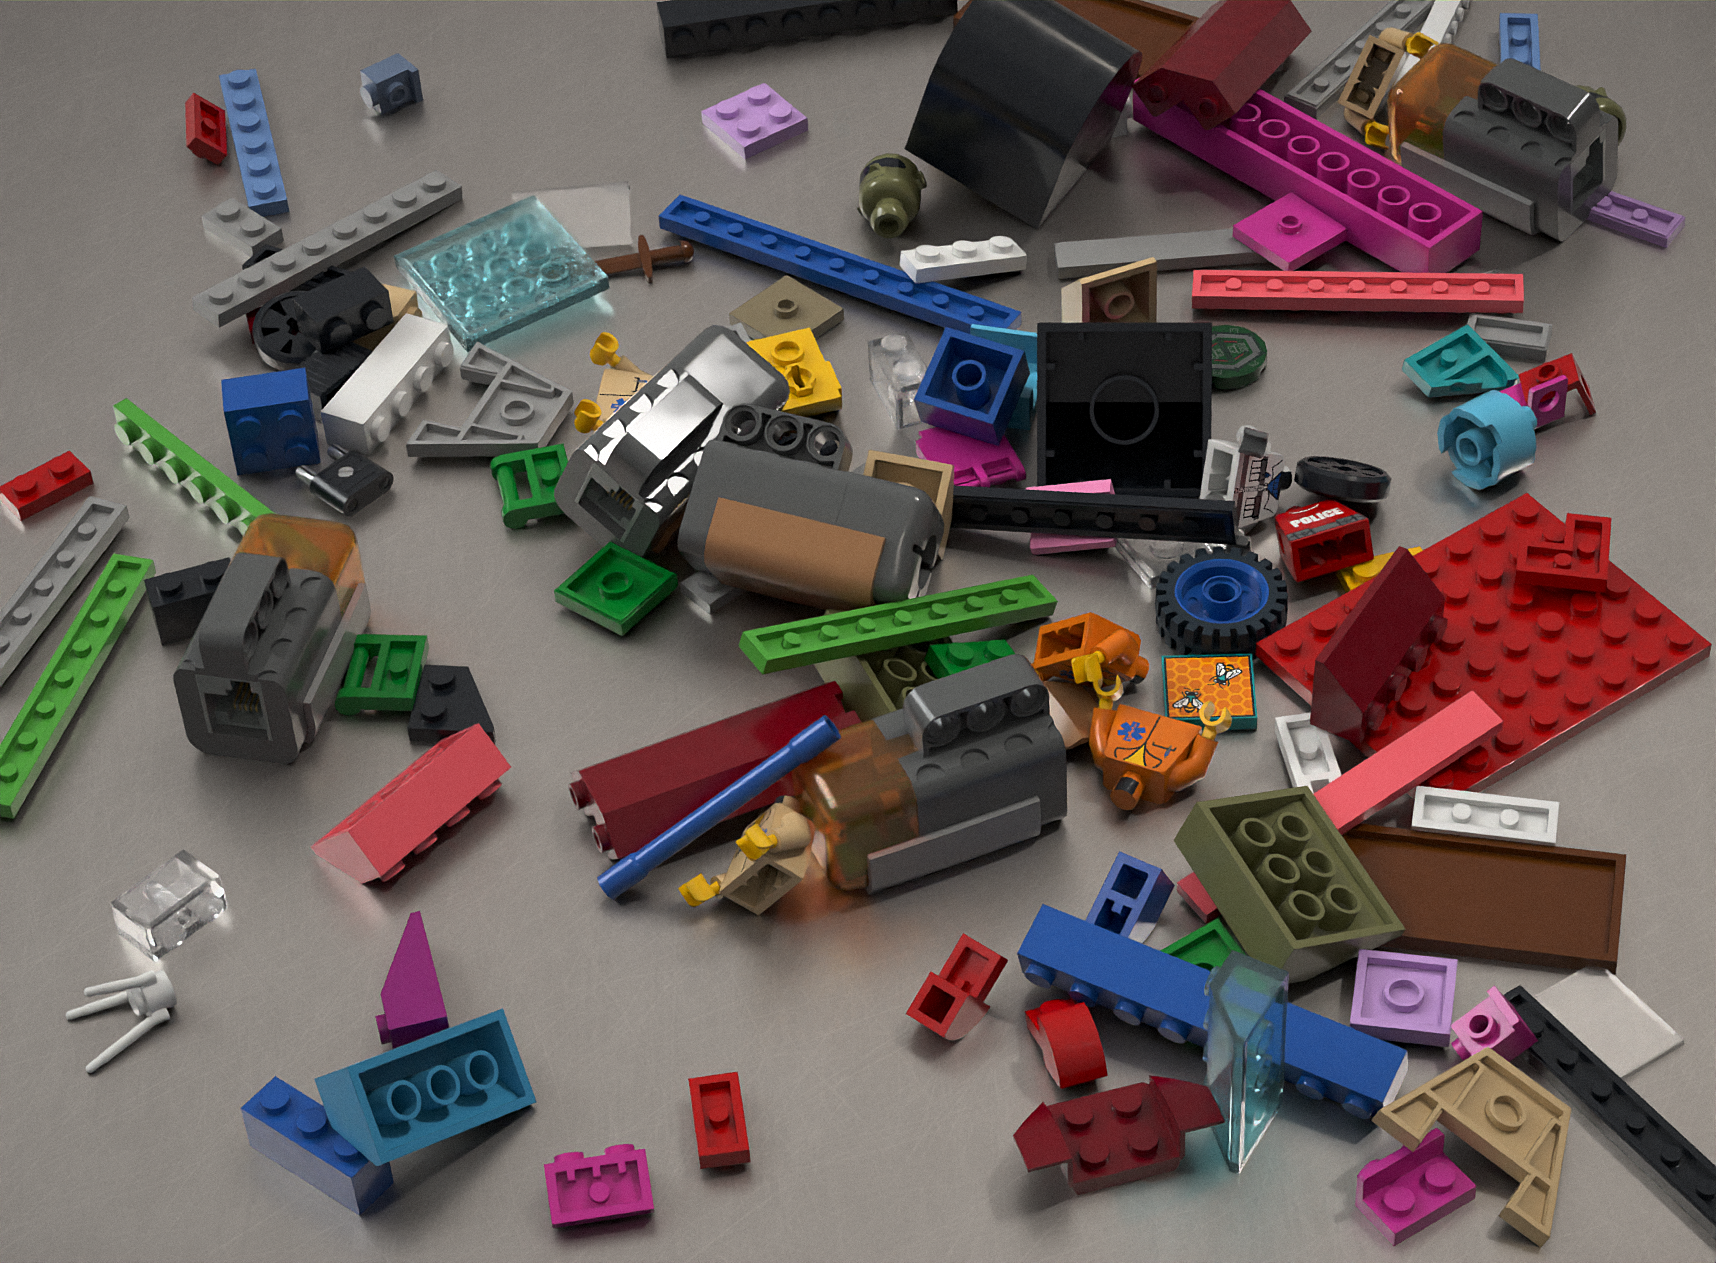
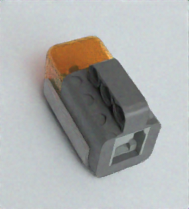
(1504, 139)
(274, 640)
(939, 781)

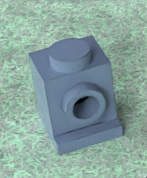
(390, 84)

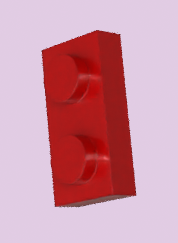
(205, 129)
(45, 485)
(719, 1120)

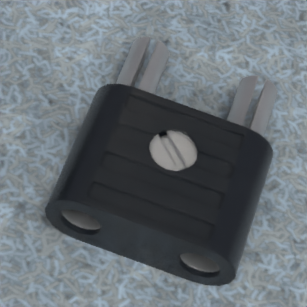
(348, 482)

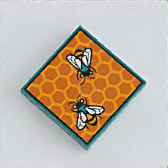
(1218, 678)

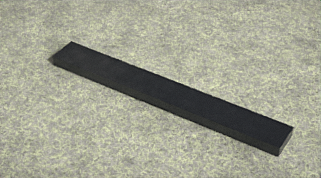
(1095, 514)
(1619, 1112)

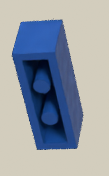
(300, 1138)

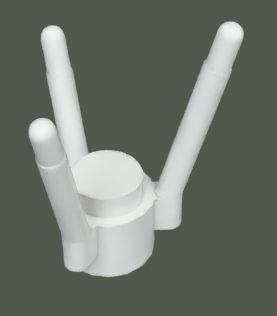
(146, 993)

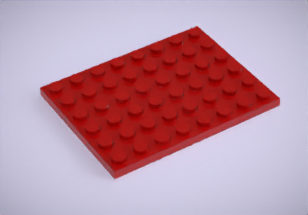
(1531, 652)

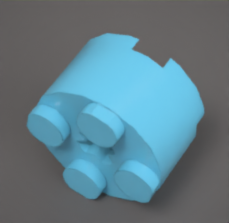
(1488, 439)

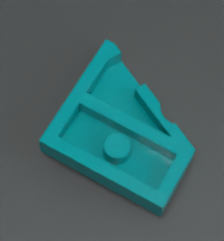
(1459, 366)

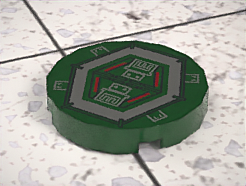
(1236, 356)

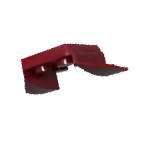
(1117, 1132)

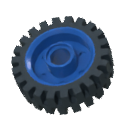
(1220, 602)

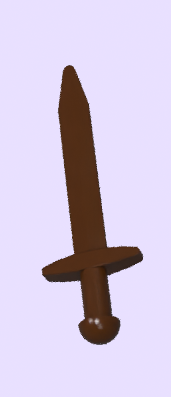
(647, 258)

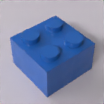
(972, 386)
(270, 421)

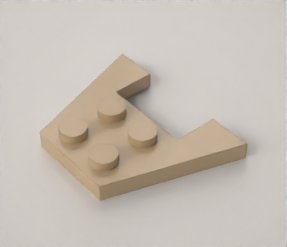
(1504, 1120)

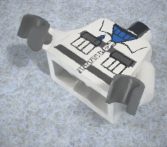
(1248, 475)

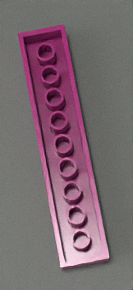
(1378, 201)

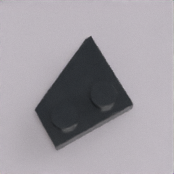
(447, 704)

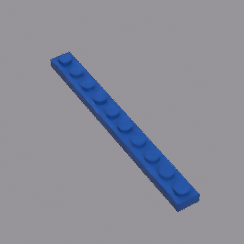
(833, 267)

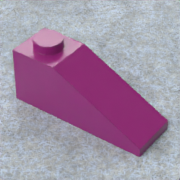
(411, 991)

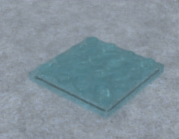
(501, 272)

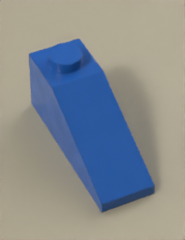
(1131, 898)

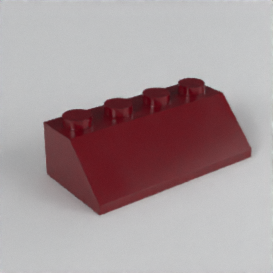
(1377, 649)

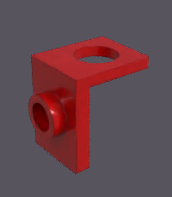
(1562, 366)

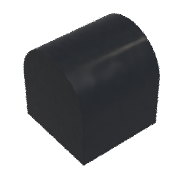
(1023, 102)

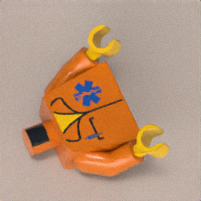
(1086, 649)
(1147, 752)

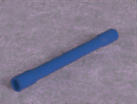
(799, 750)

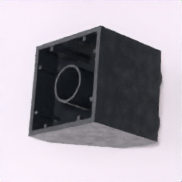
(1124, 405)

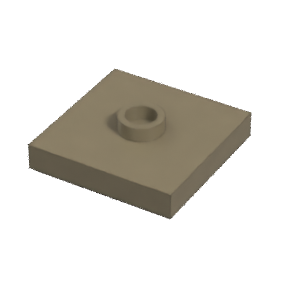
(787, 308)

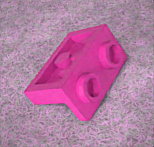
(598, 1186)
(1412, 1189)

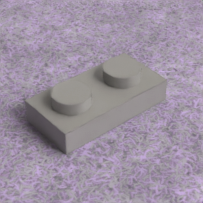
(241, 227)

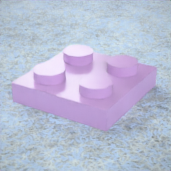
(754, 120)
(1404, 997)

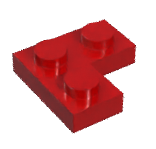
(1576, 563)

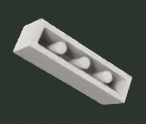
(387, 384)

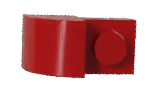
(956, 997)
(1068, 1041)

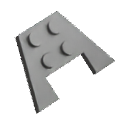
(512, 416)

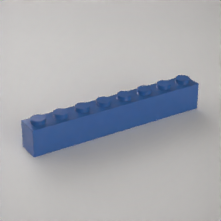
(1169, 995)

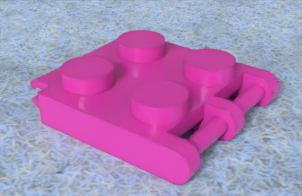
(974, 460)

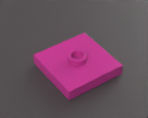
(1289, 232)

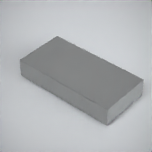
(1513, 336)

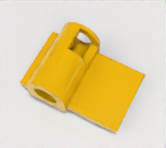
(810, 378)

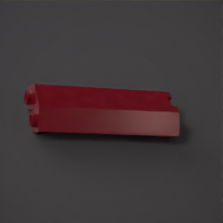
(1223, 59)
(663, 782)

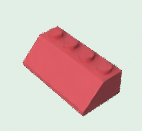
(414, 806)

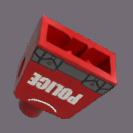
(1322, 539)

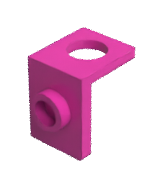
(1547, 410)

